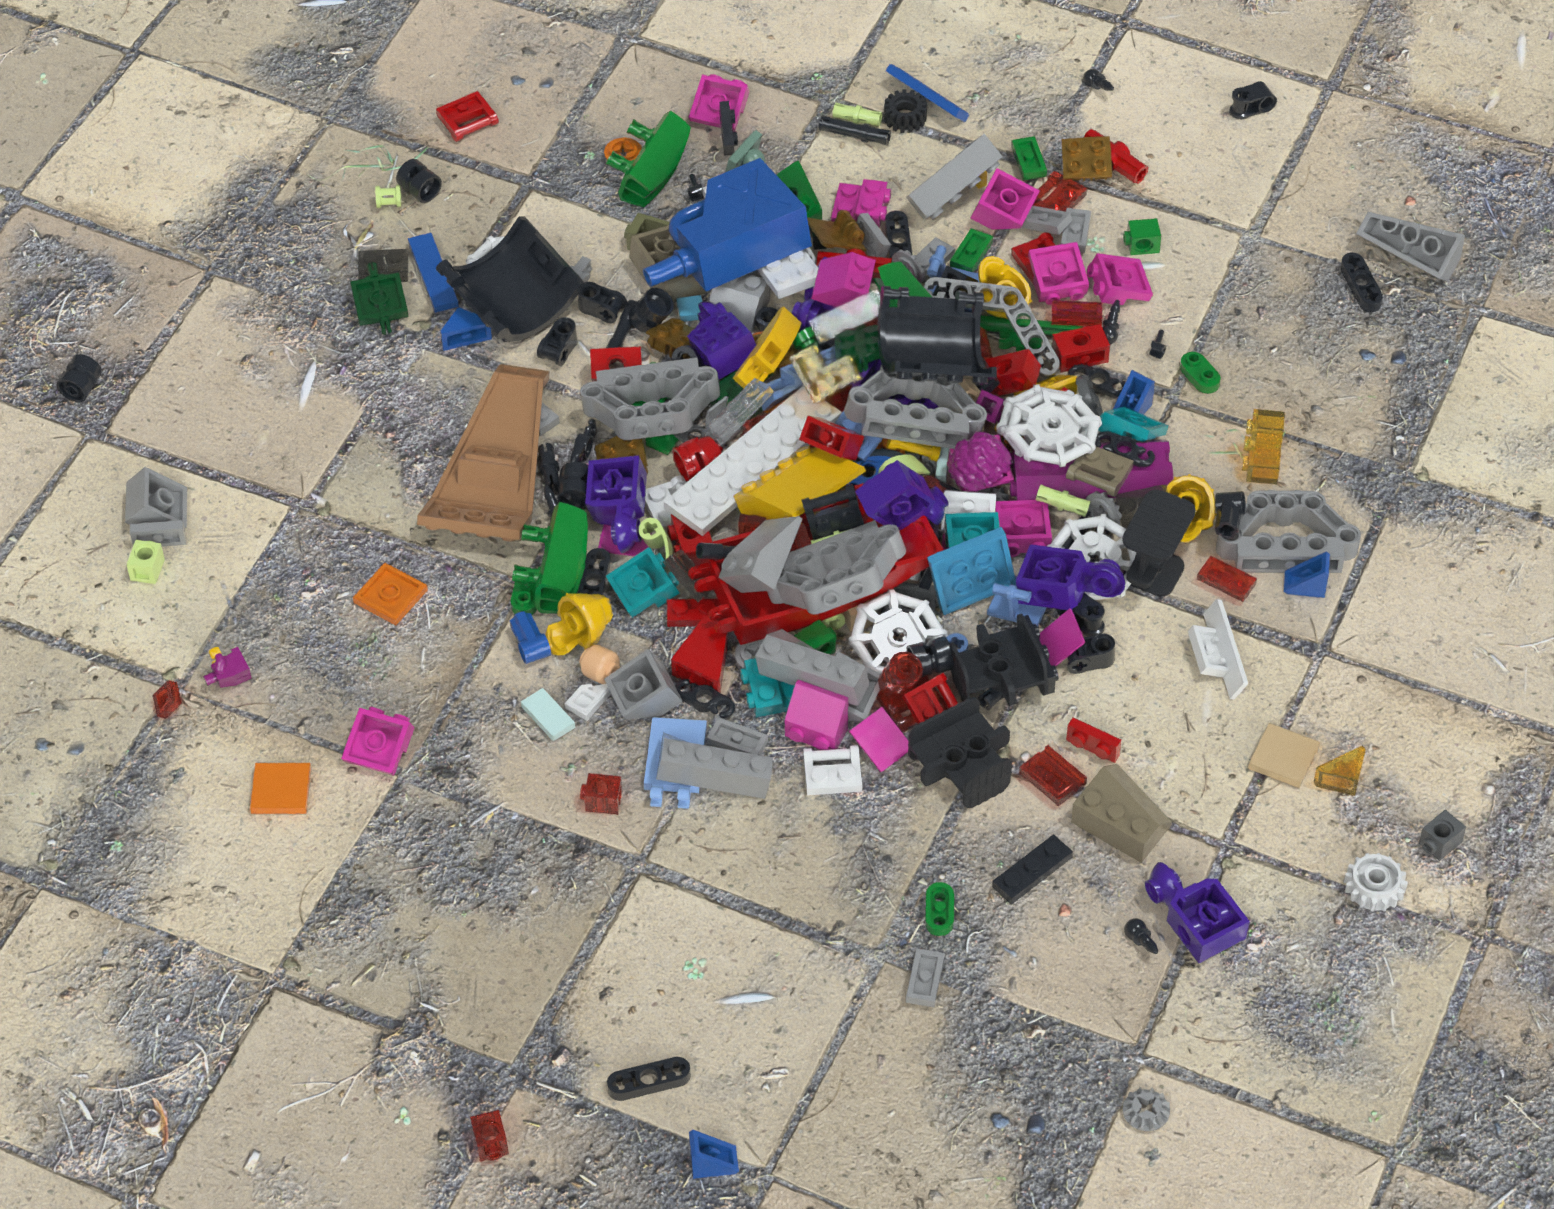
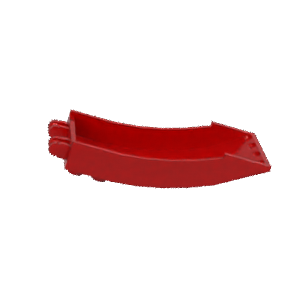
(754, 615)

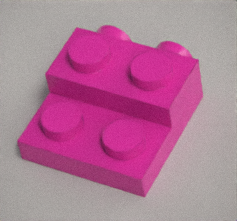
(713, 90)
(863, 198)
(1058, 272)
(1118, 279)
(1024, 524)
(378, 740)

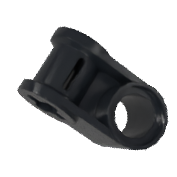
(1253, 98)
(599, 302)
(558, 341)
(1088, 616)
(1094, 654)

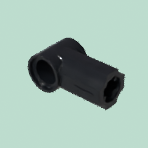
(1229, 510)

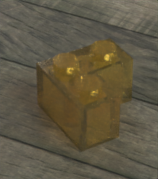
(824, 380)
(1263, 446)

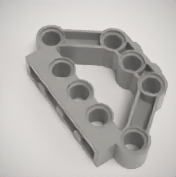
(681, 380)
(951, 422)
(1276, 554)
(839, 568)

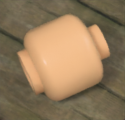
(599, 663)

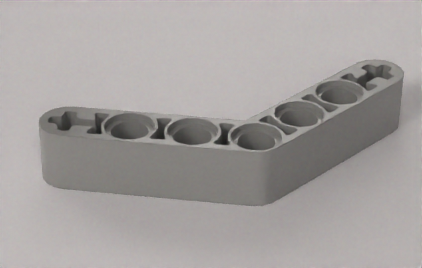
(1012, 312)

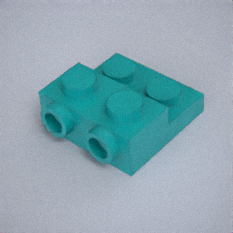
(1132, 424)
(966, 526)
(643, 582)
(765, 694)

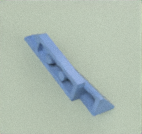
(790, 381)

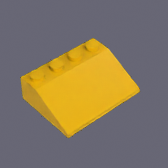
(805, 475)

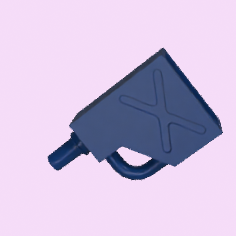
(736, 229)

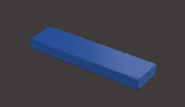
(927, 92)
(427, 258)

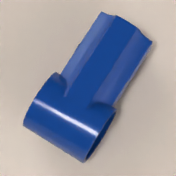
(531, 642)

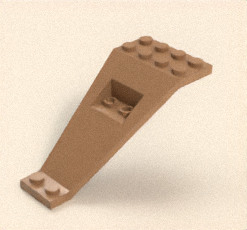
(494, 466)

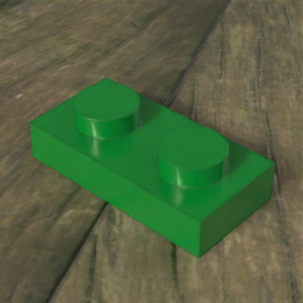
(1029, 158)
(971, 250)

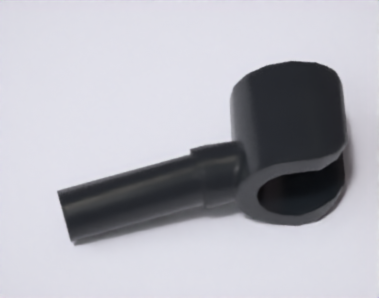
(695, 191)
(816, 242)
(1158, 349)

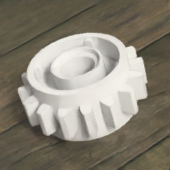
(1373, 895)

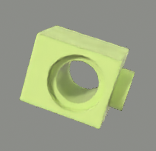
(145, 561)

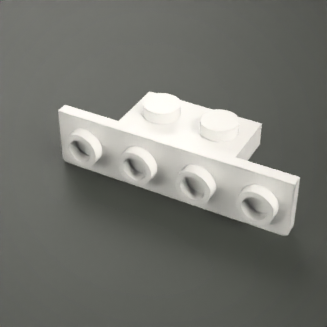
(1217, 650)

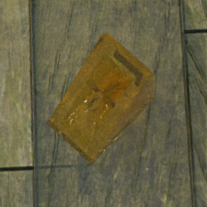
(1342, 772)

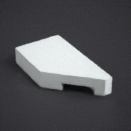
(587, 700)

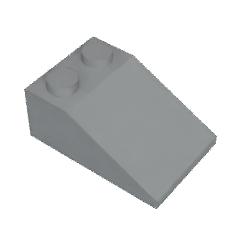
(761, 556)

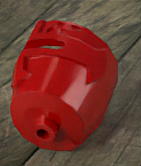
(695, 455)

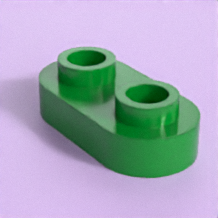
(805, 339)
(1196, 369)
(523, 591)
(939, 910)

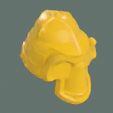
(995, 271)
(1202, 496)
(582, 622)

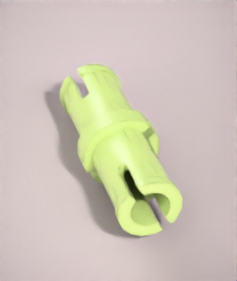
(857, 114)
(1063, 500)

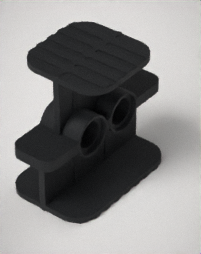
(1155, 537)
(1002, 662)
(970, 741)

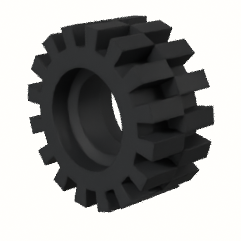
(905, 101)

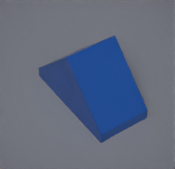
(464, 329)
(1136, 393)
(1308, 577)
(711, 1156)

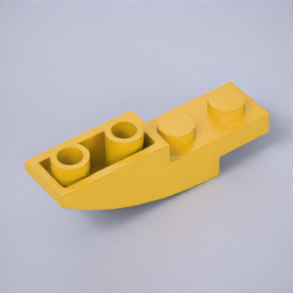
(769, 348)

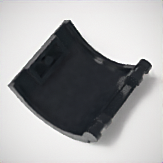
(516, 284)
(931, 337)

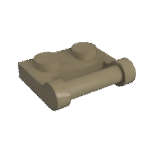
(1102, 464)

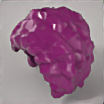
(978, 461)

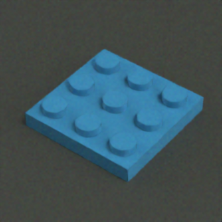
(971, 569)

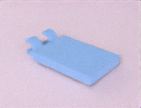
(687, 730)

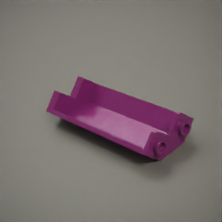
(1032, 474)

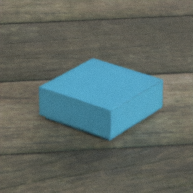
(688, 307)

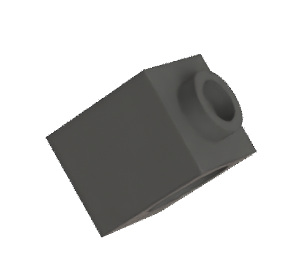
(1451, 834)

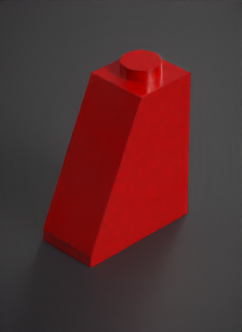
(702, 656)

